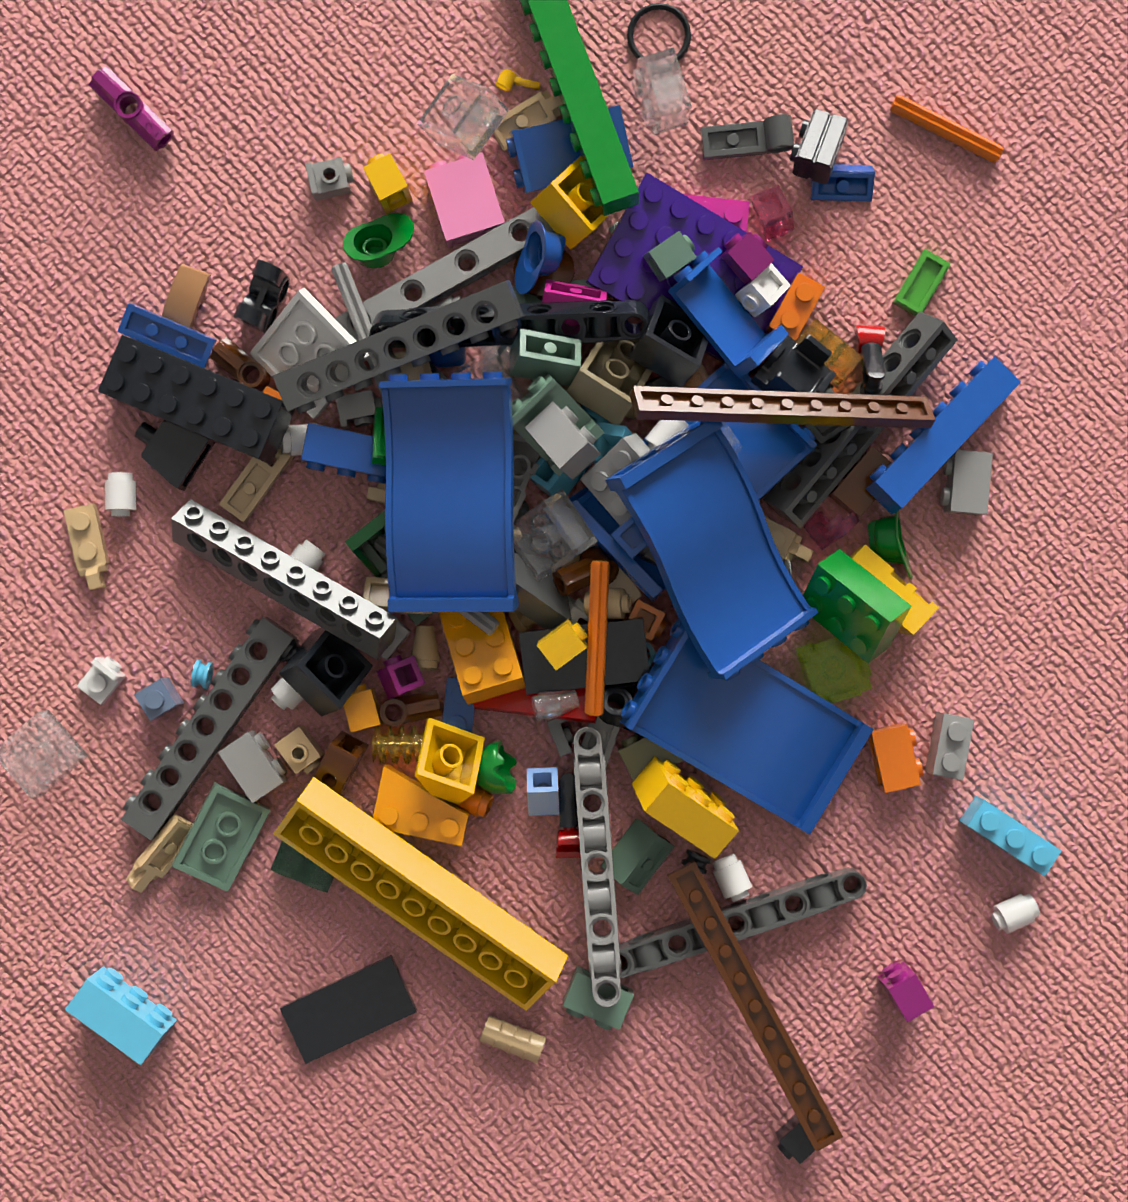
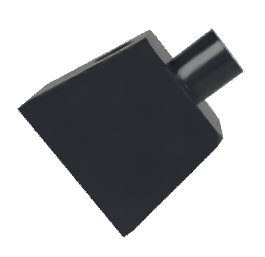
(173, 451)

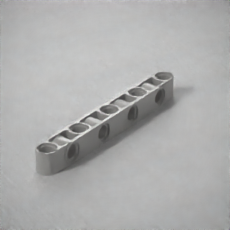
(444, 275)
(597, 887)

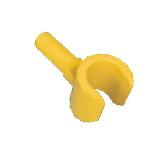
(508, 78)

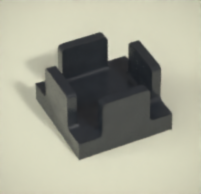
(796, 367)

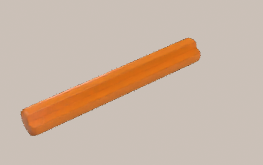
(947, 129)

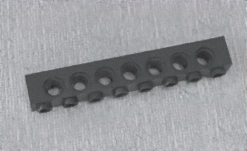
(906, 367)
(293, 382)
(284, 579)
(138, 810)

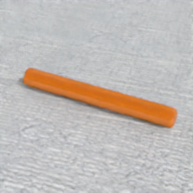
(597, 638)

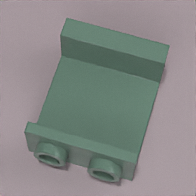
(540, 395)

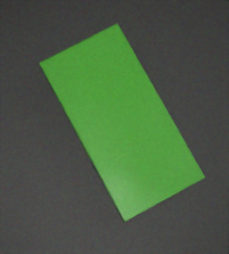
(921, 283)

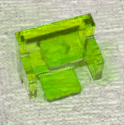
(833, 670)

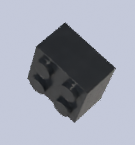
(670, 344)
(325, 671)

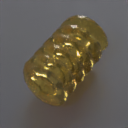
(396, 744)

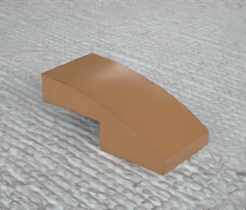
(186, 295)

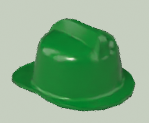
(378, 240)
(887, 540)

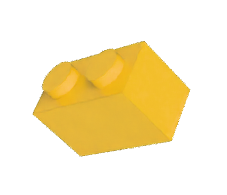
(387, 182)

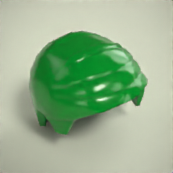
(495, 769)

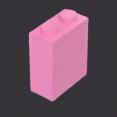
(464, 198)

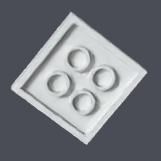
(300, 335)

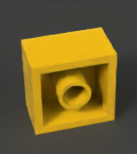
(569, 206)

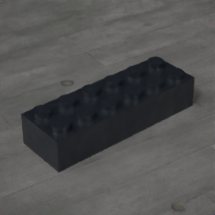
(196, 399)

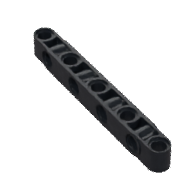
(597, 322)

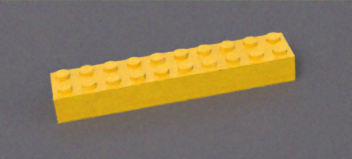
(421, 894)

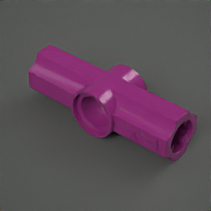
(119, 97)

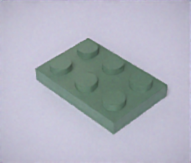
(221, 837)

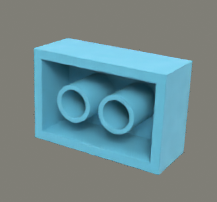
(121, 1014)

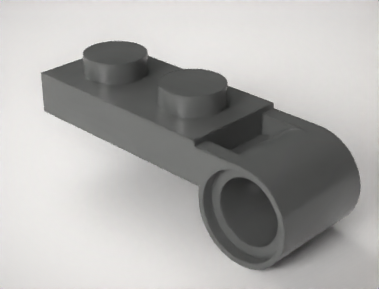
(748, 138)

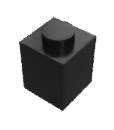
(794, 1140)

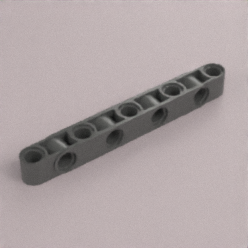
(757, 914)

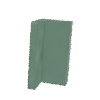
(638, 856)

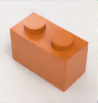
(797, 305)
(895, 757)

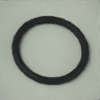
(659, 6)

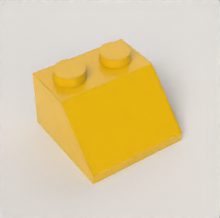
(449, 761)

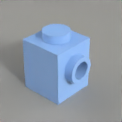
(542, 791)

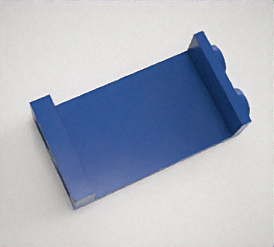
(546, 151)
(722, 316)

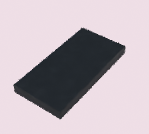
(624, 658)
(348, 1009)

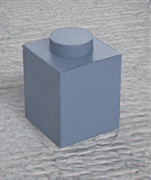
(159, 698)

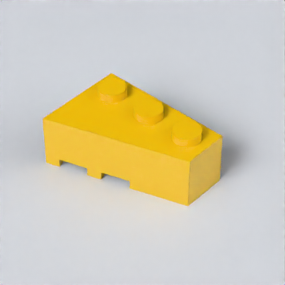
(920, 609)

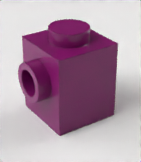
(747, 256)
(400, 676)

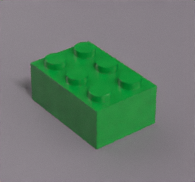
(855, 605)

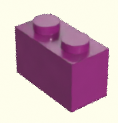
(905, 990)

